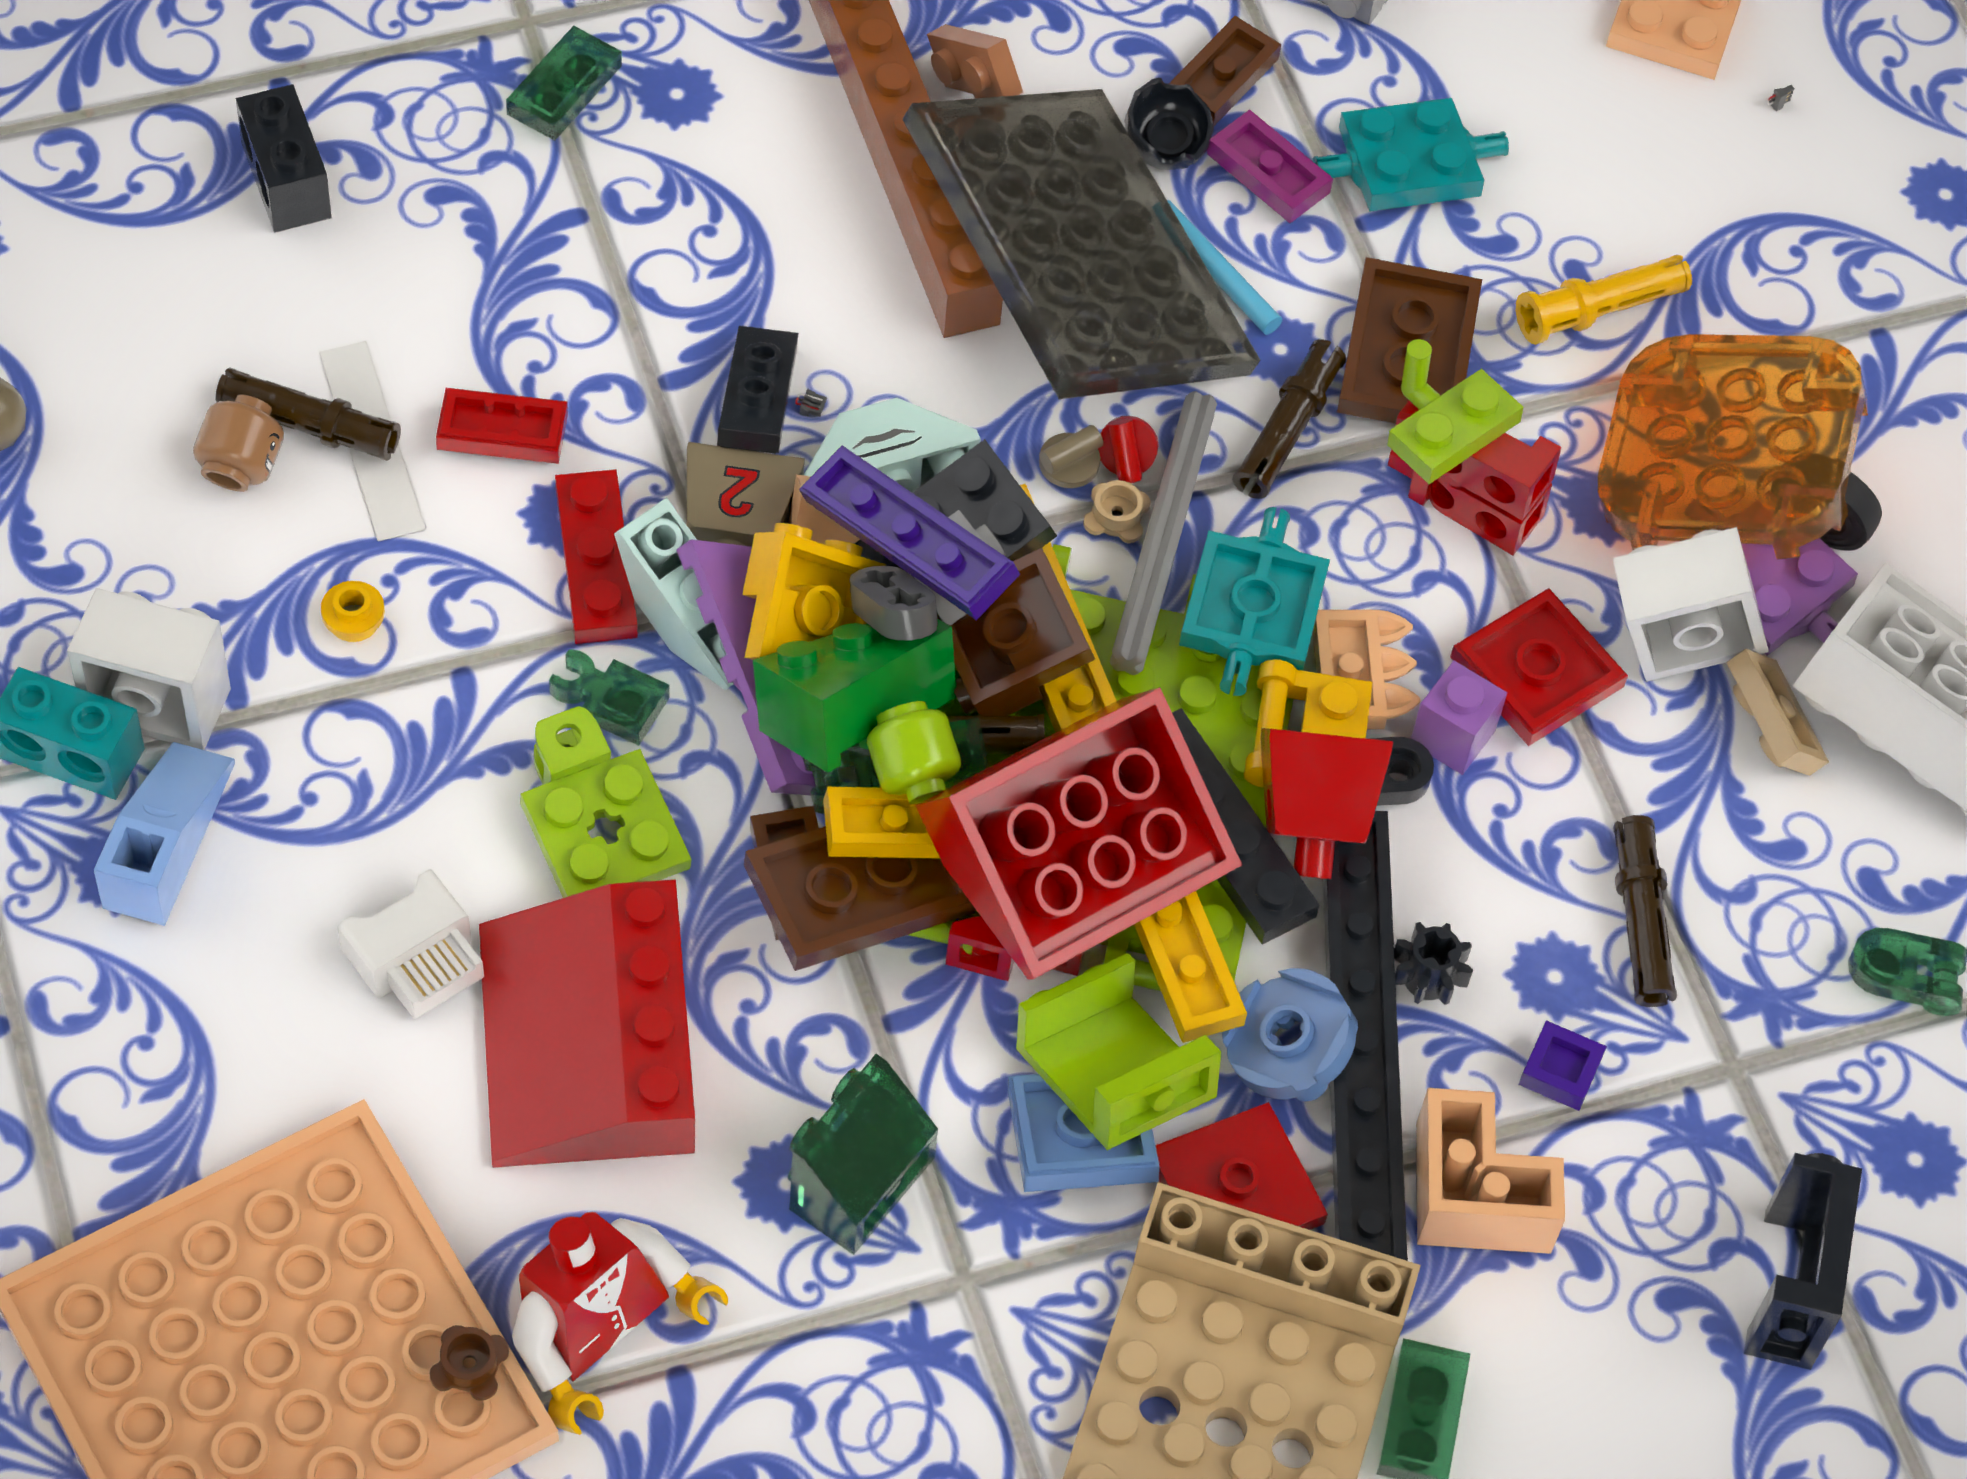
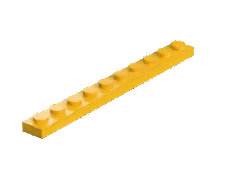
(1178, 936)

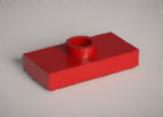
(502, 425)

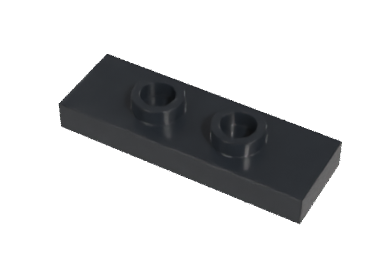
(758, 390)

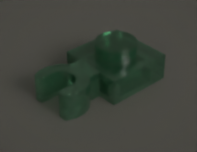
(619, 699)

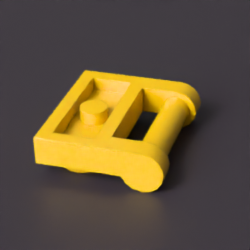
(1330, 707)

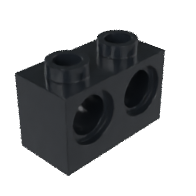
(283, 158)

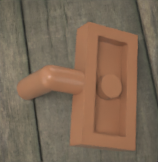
(973, 62)

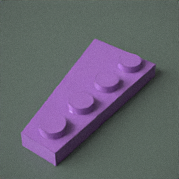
(721, 577)

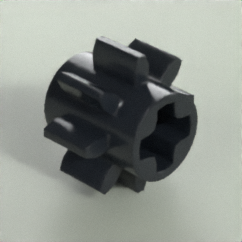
(1432, 963)

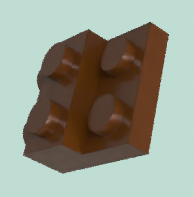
(1018, 643)

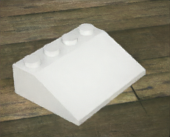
(1899, 680)

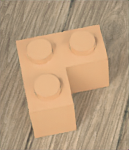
(1470, 1191)

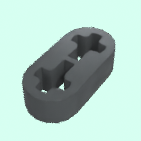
(893, 602)

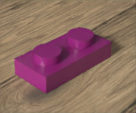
(1269, 166)

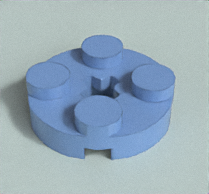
(1311, 1061)

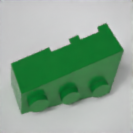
(830, 690)

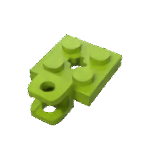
(587, 785)

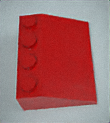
(1082, 833)
(588, 1028)

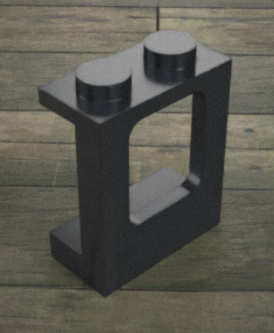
(1801, 1313)

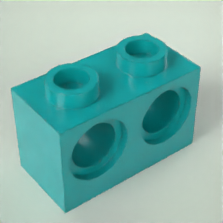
(69, 733)

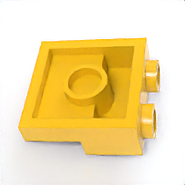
(799, 587)

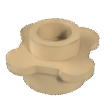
(1119, 497)

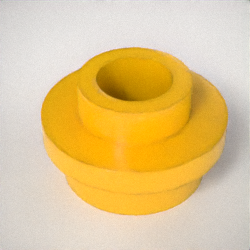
(357, 624)

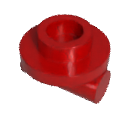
(1128, 447)

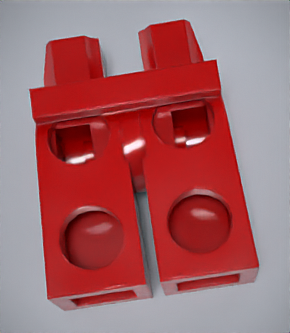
(1493, 492)

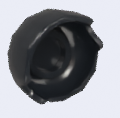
(1169, 124)

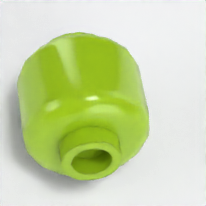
(913, 751)

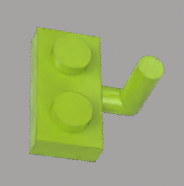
(1449, 424)

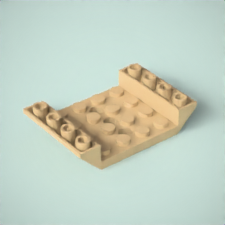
(1247, 1328)

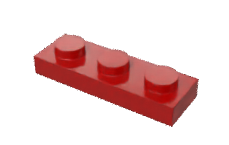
(595, 572)

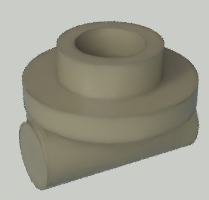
(1071, 458)

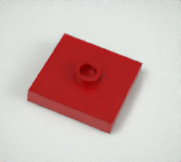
(1543, 664)
(1245, 1165)

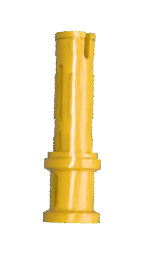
(1582, 302)

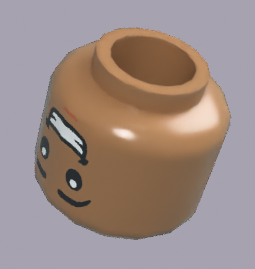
(238, 443)

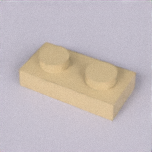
(1769, 698)

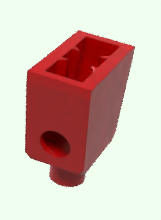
(1321, 791)

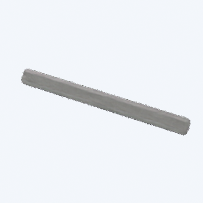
(1163, 534)

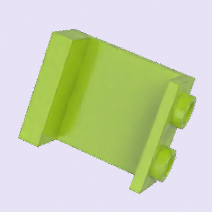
(1112, 1056)

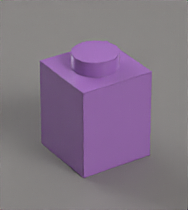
(1458, 717)

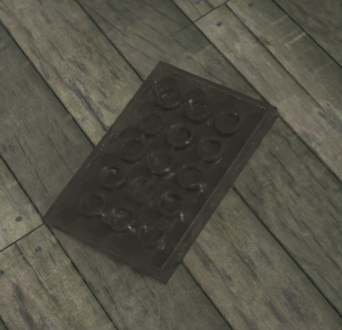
(1080, 242)

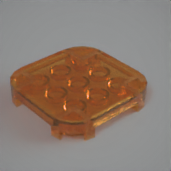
(1732, 439)

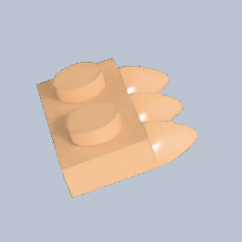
(1354, 647)

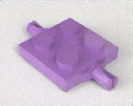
(1797, 591)

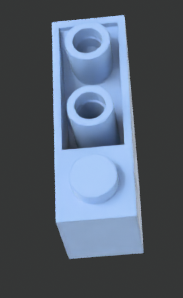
(161, 833)

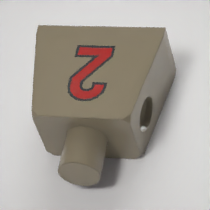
(737, 492)

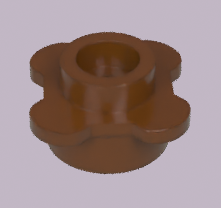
(463, 1343)

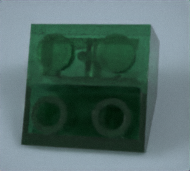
(860, 1155)

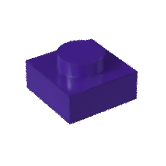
(1562, 1065)

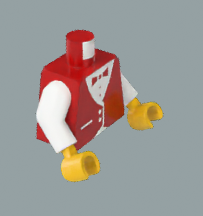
(589, 1295)

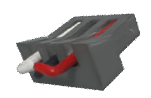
(1780, 97)
(811, 404)

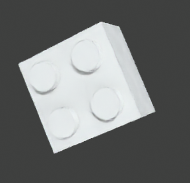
(1689, 603)
(153, 660)

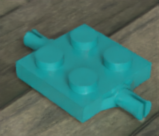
(1412, 154)
(1254, 600)

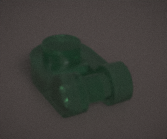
(1887, 963)

